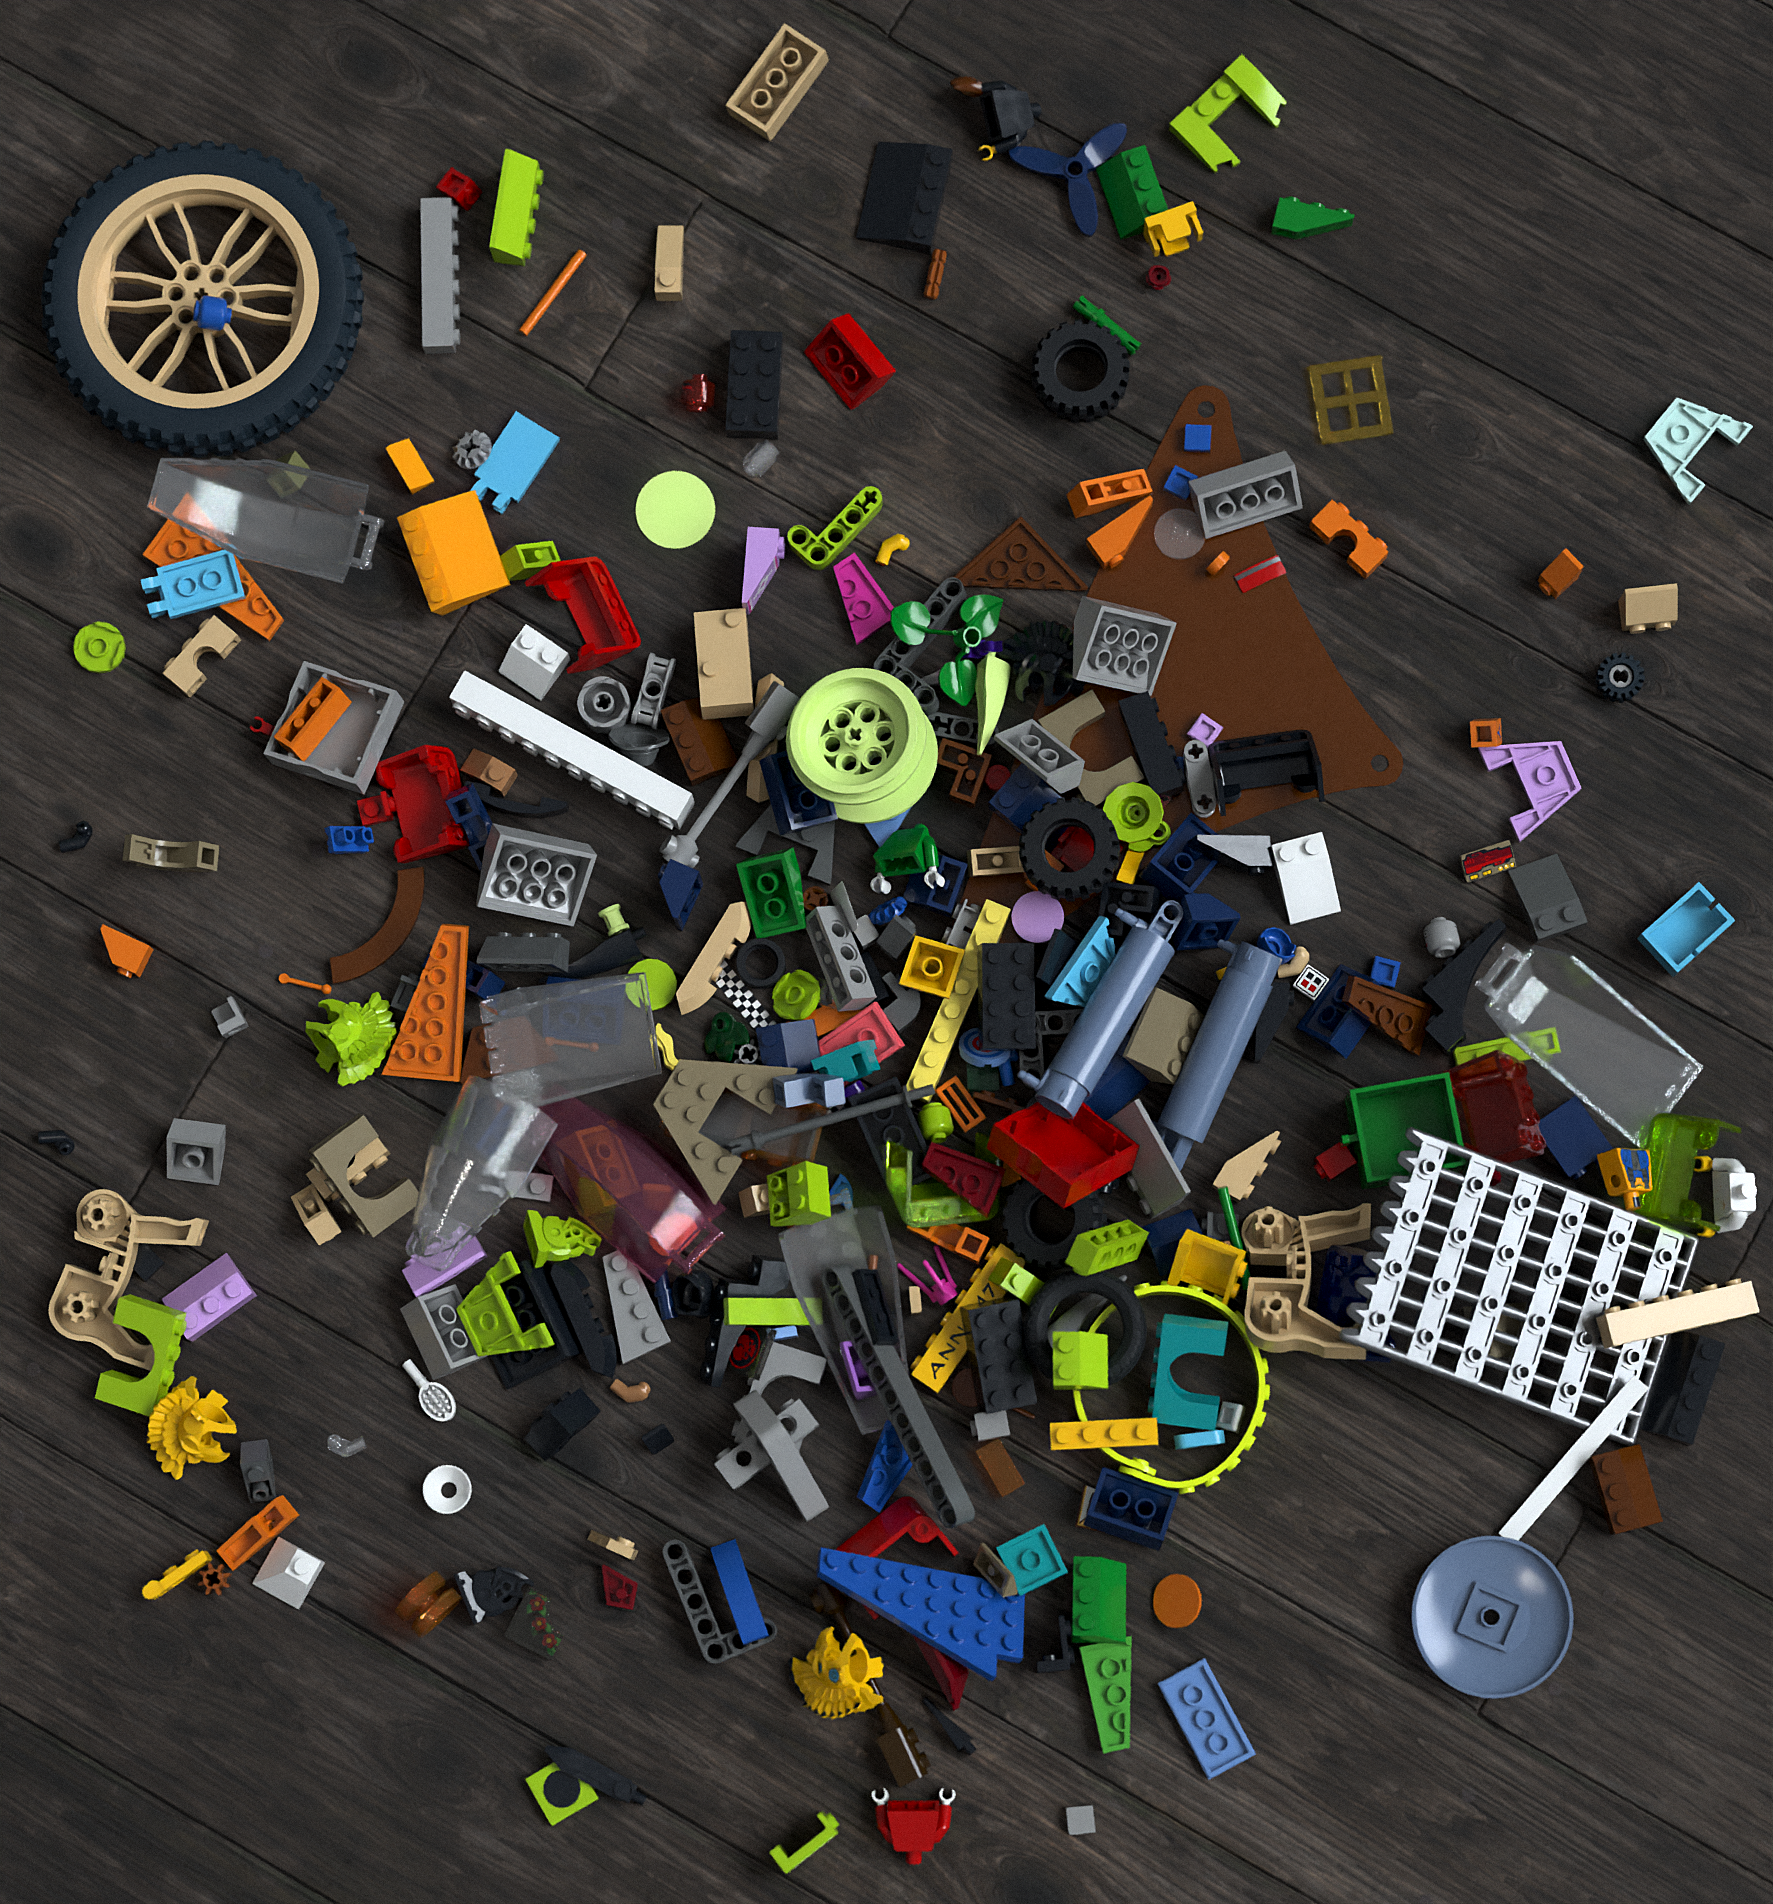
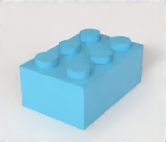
(1685, 929)

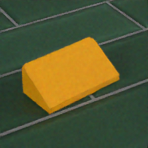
(409, 465)

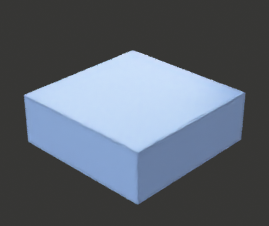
(786, 1333)

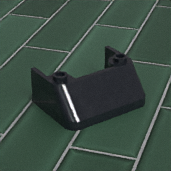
(1265, 762)

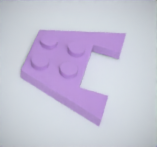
(1543, 775)

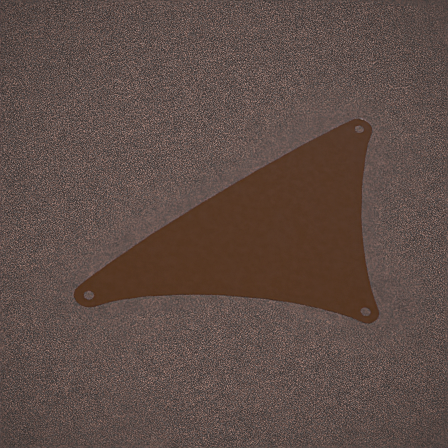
(1232, 657)

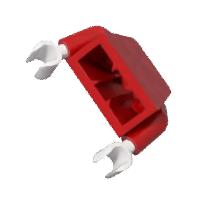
(913, 1824)

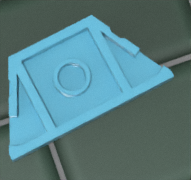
(1085, 967)

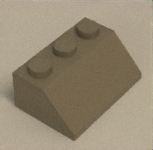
(1163, 1036)

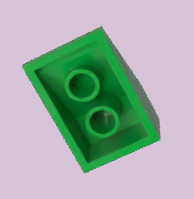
(773, 892)

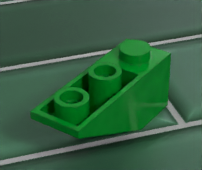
(1303, 220)

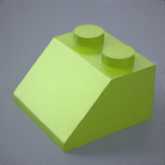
(1080, 1360)

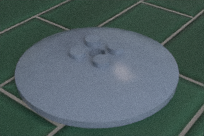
(1530, 1607)

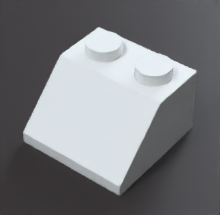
(534, 662)

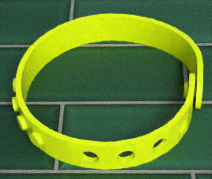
(1139, 1468)

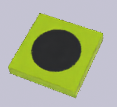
(560, 1793)

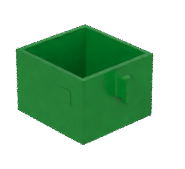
(1384, 1112)

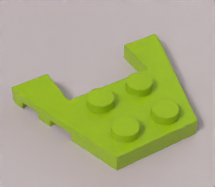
(491, 1319)

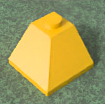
(932, 967)

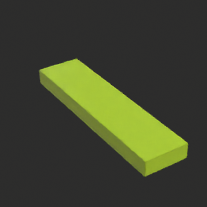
(1470, 1052)
(764, 1312)

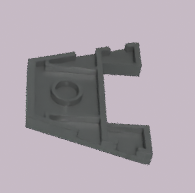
(816, 838)

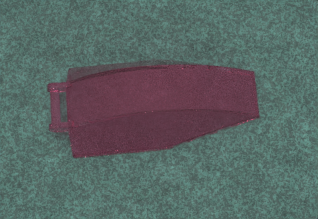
(629, 1188)

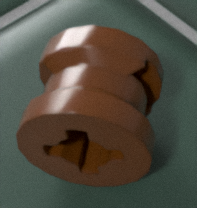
(814, 895)

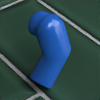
(1006, 1071)

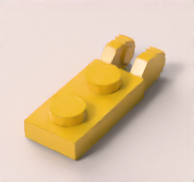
(175, 1575)

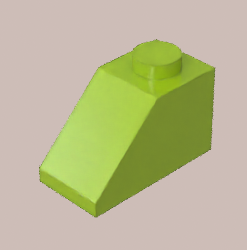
(528, 559)

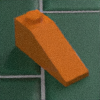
(1108, 492)
(1115, 538)

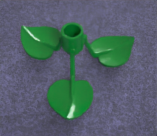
(981, 619)

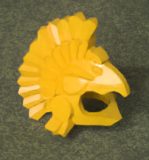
(183, 1427)

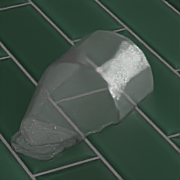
(474, 1167)

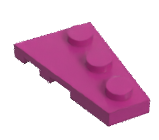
(863, 599)

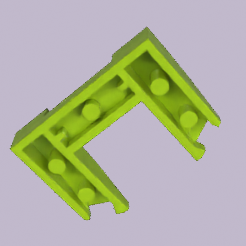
(1194, 121)

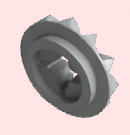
(476, 456)

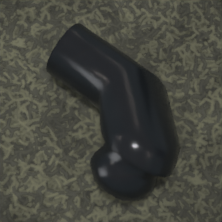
(79, 840)

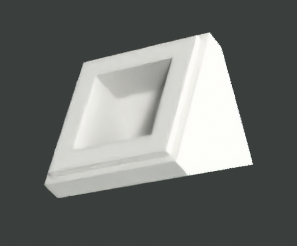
(1230, 1417)

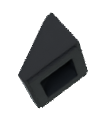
(658, 1439)

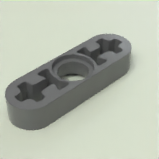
(941, 733)

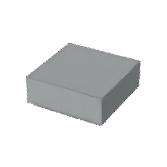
(1080, 1820)

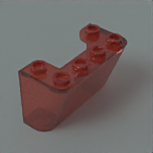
(1498, 1107)

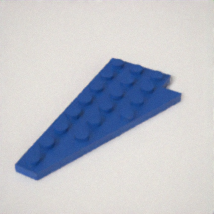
(942, 1608)

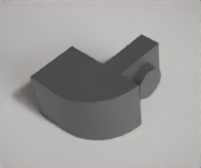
(905, 1008)

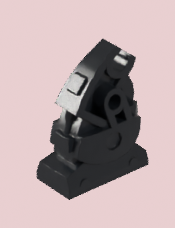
(487, 1590)

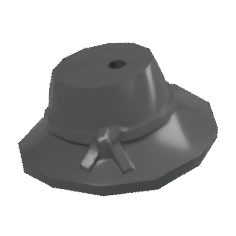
(639, 742)

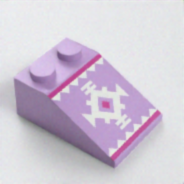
(762, 559)

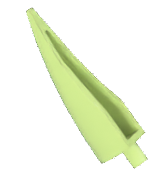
(990, 690)

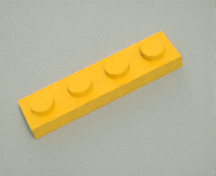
(1104, 1434)

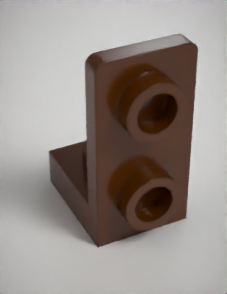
(989, 1098)

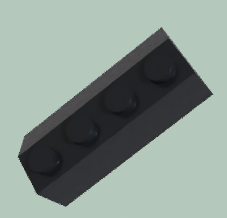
(1682, 1387)

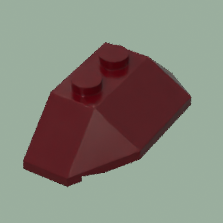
(948, 1672)

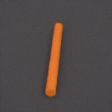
(552, 292)

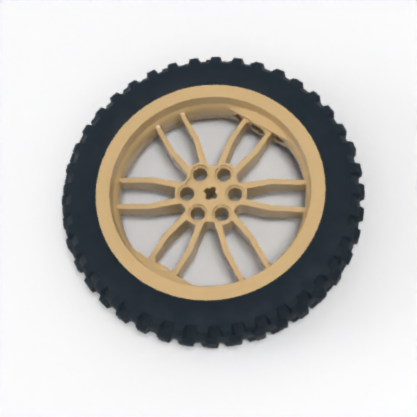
(83, 276)

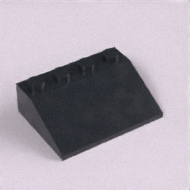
(905, 195)
(533, 1304)

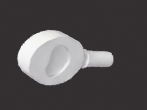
(433, 1397)

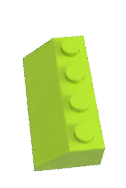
(515, 209)

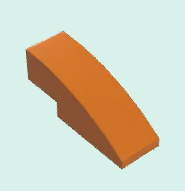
(257, 1532)

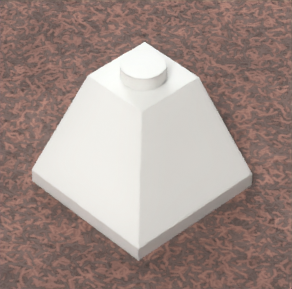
(288, 1572)

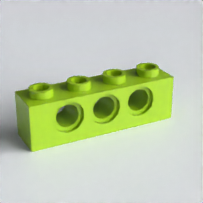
(1106, 1247)

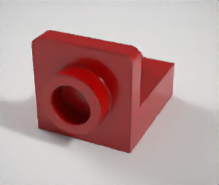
(459, 188)
(376, 809)

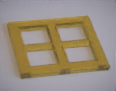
(1351, 399)

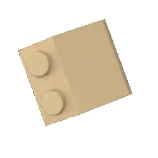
(1649, 608)

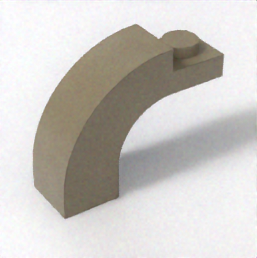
(171, 856)

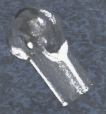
(345, 1448)

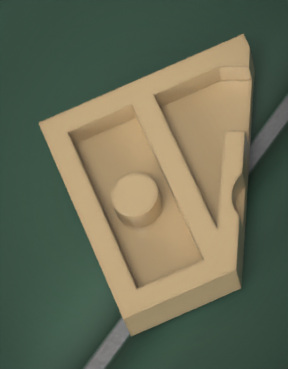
(620, 1546)

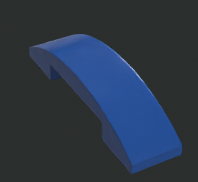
(739, 1592)

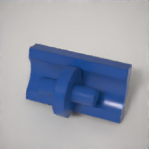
(348, 839)

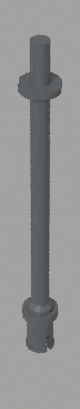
(758, 1139)

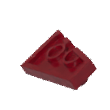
(965, 1176)

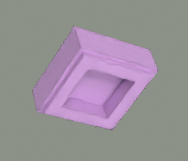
(1205, 730)

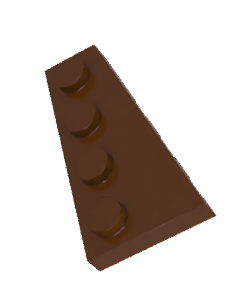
(1389, 1011)

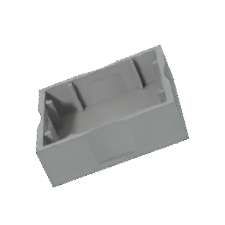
(355, 741)

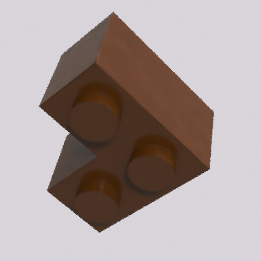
(968, 768)

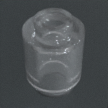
(760, 459)

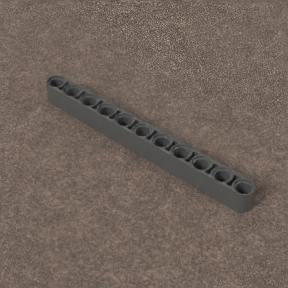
(900, 1403)

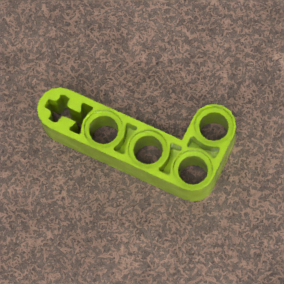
(838, 525)

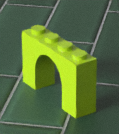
(163, 1329)

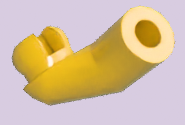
(889, 545)

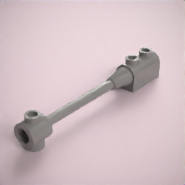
(767, 724)

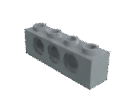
(839, 958)
(727, 1460)

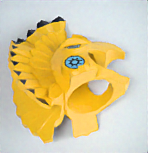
(834, 1680)

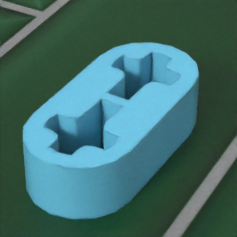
(1199, 1439)

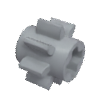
(751, 1048)

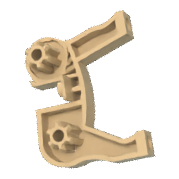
(86, 1299)
(1277, 1307)

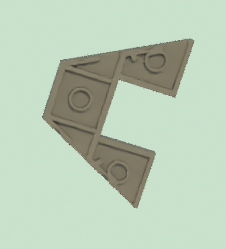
(688, 1101)

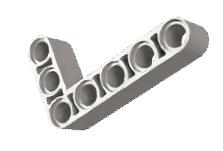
(782, 1454)

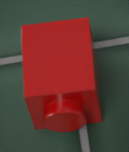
(1334, 1162)

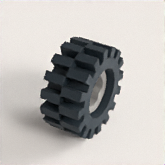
(1620, 691)

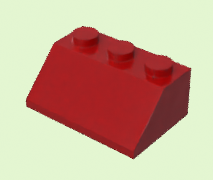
(849, 360)

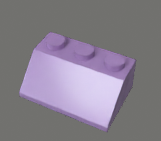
(425, 1279)
(210, 1296)

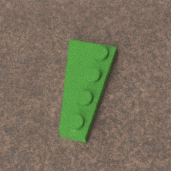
(1108, 1681)

